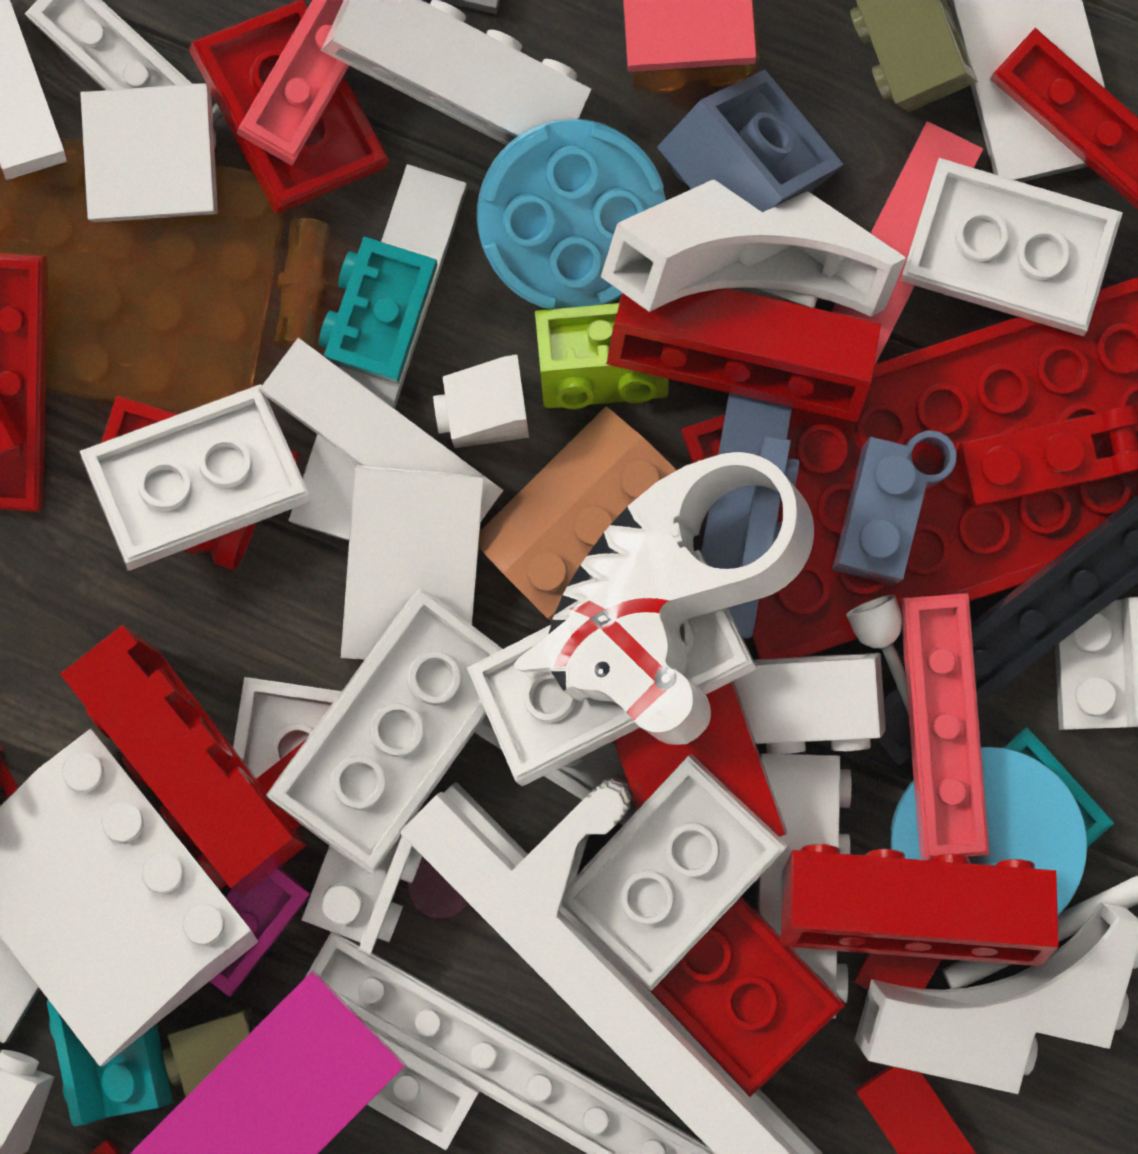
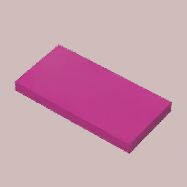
(284, 1083)

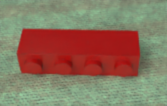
(752, 349)
(919, 906)

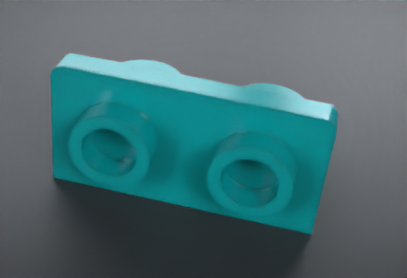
(378, 309)
(125, 1085)

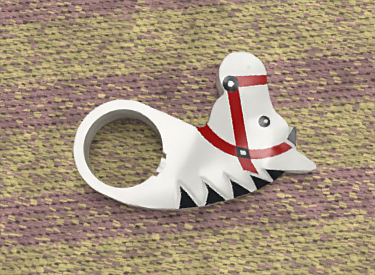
(641, 581)

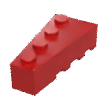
(183, 759)

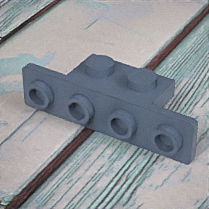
(744, 521)

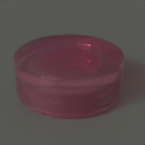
(434, 894)

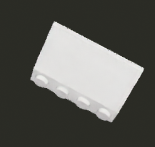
(107, 900)

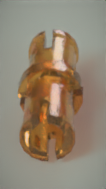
(302, 282)

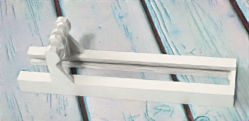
(523, 901)

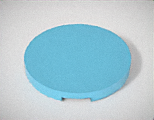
(555, 208)
(1027, 819)

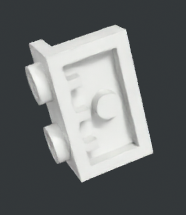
(1100, 670)
(358, 902)

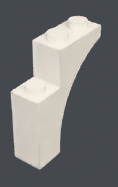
(722, 242)
(989, 1029)

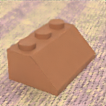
(569, 506)

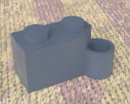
(886, 507)

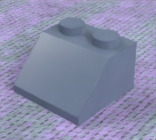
(751, 144)

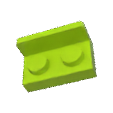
(574, 359)

